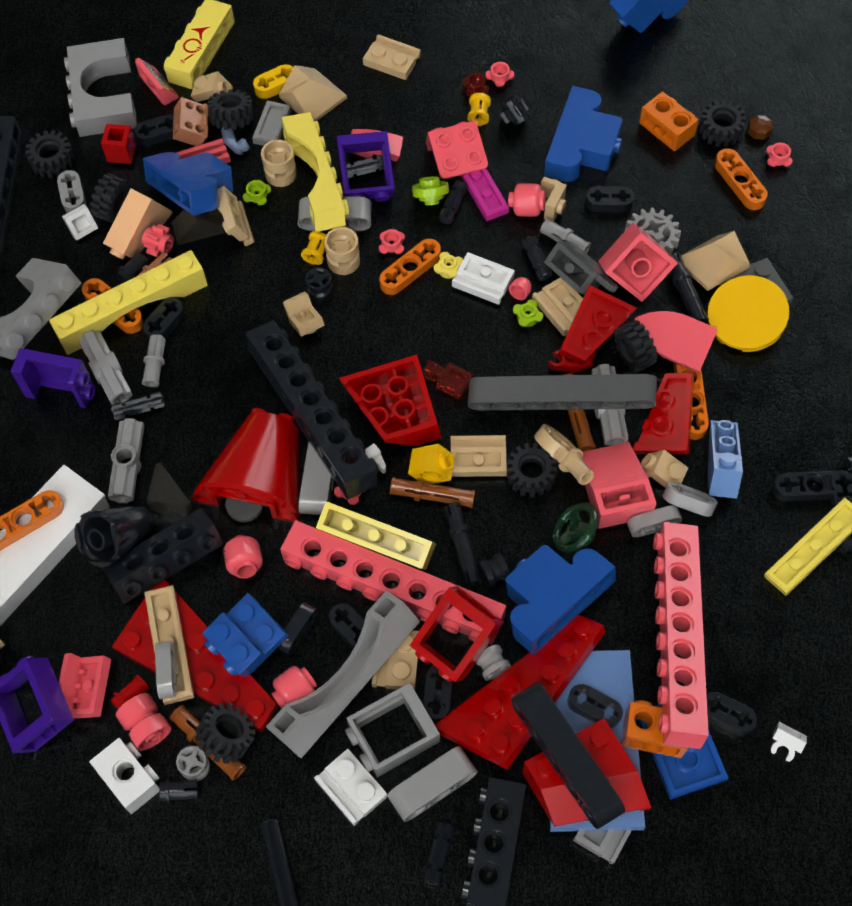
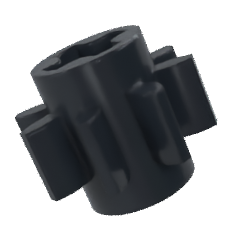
(515, 109)

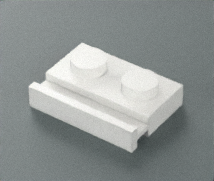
(483, 278)
(351, 787)

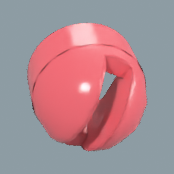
(520, 288)

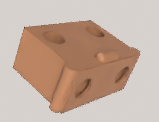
(190, 122)

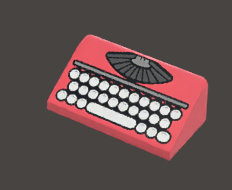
(155, 82)

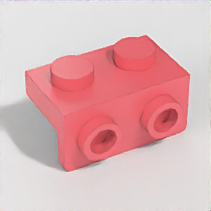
(84, 684)

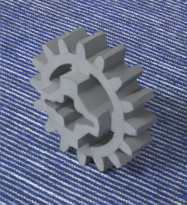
(658, 228)

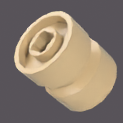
(279, 163)
(342, 250)

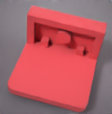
(457, 149)

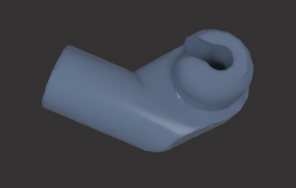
(236, 146)

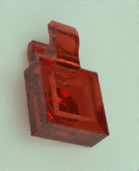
(450, 380)

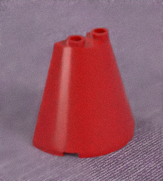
(258, 467)

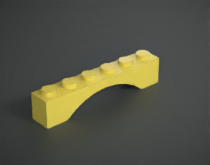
(325, 199)
(171, 279)

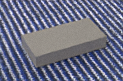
(270, 123)

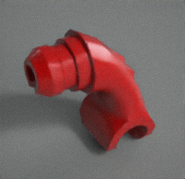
(569, 366)

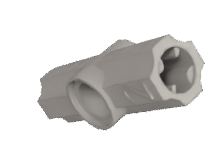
(105, 367)
(611, 420)
(125, 474)

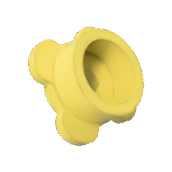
(447, 271)

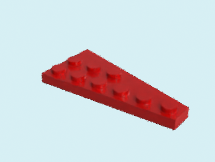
(207, 673)
(488, 720)

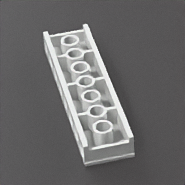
(36, 554)

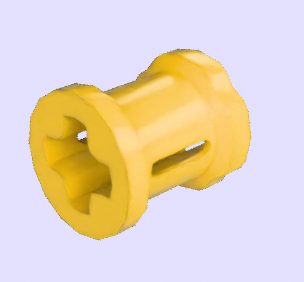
(476, 108)
(315, 248)

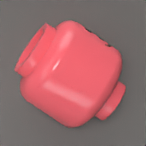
(527, 200)
(242, 556)
(292, 685)

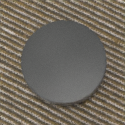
(242, 511)

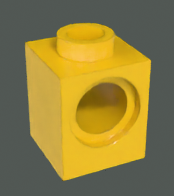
(431, 464)

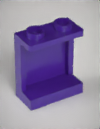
(40, 369)

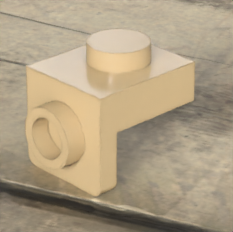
(208, 85)
(556, 197)
(303, 314)
(663, 467)

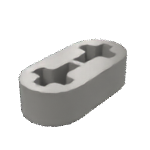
(68, 193)
(689, 499)
(653, 520)
(165, 670)

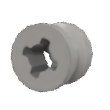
(493, 662)
(188, 759)

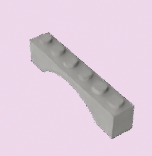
(306, 719)

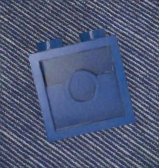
(244, 636)

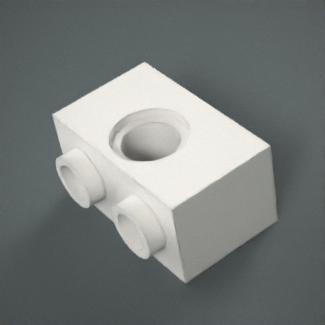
(110, 766)

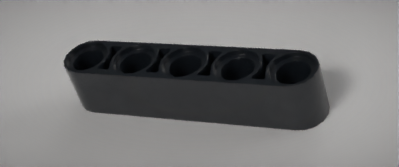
(567, 755)

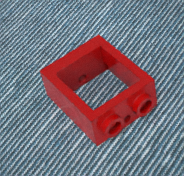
(472, 609)

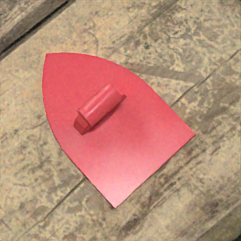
(679, 337)

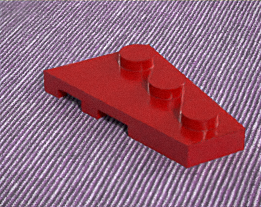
(593, 324)
(670, 419)

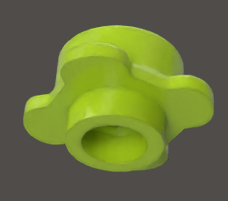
(254, 187)
(531, 319)

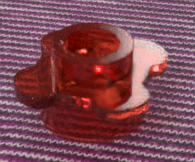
(475, 84)

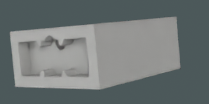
(404, 695)

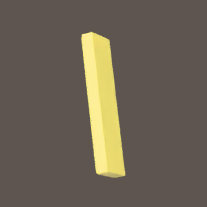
(812, 548)

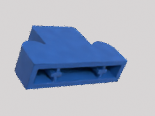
(643, 12)
(582, 137)
(190, 180)
(554, 592)

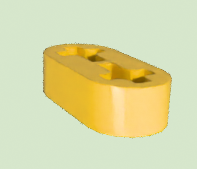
(273, 80)

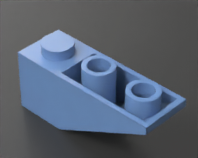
(724, 459)

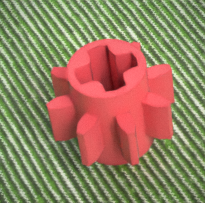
(157, 240)

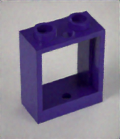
(363, 143)
(49, 697)

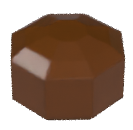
(760, 127)

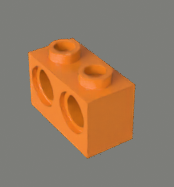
(668, 121)
(647, 739)

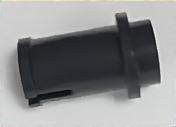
(132, 268)
(176, 790)

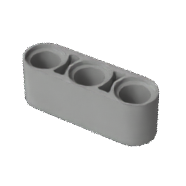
(357, 220)
(316, 485)
(432, 783)

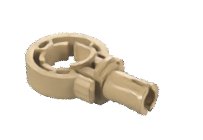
(565, 453)

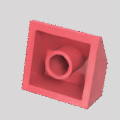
(637, 262)

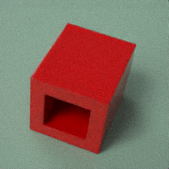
(118, 143)

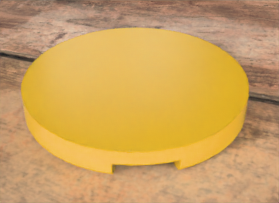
(748, 313)

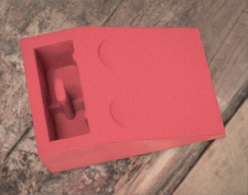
(618, 485)

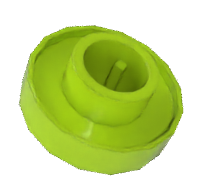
(430, 190)

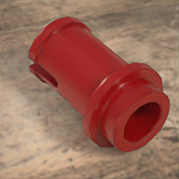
(134, 688)

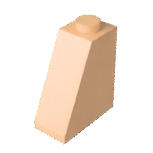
(131, 221)

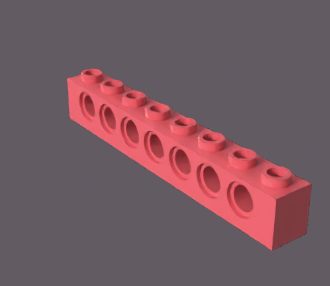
(305, 538)
(680, 560)

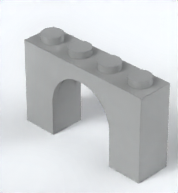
(86, 65)
(49, 289)

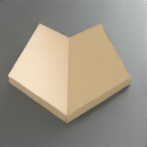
(310, 92)
(716, 260)

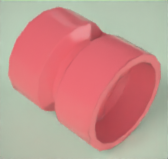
(146, 725)

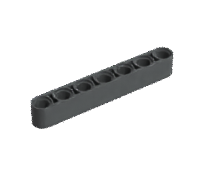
(563, 392)

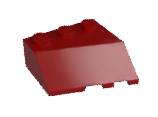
(396, 401)
(611, 760)

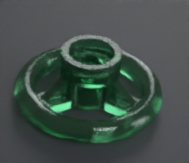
(577, 530)

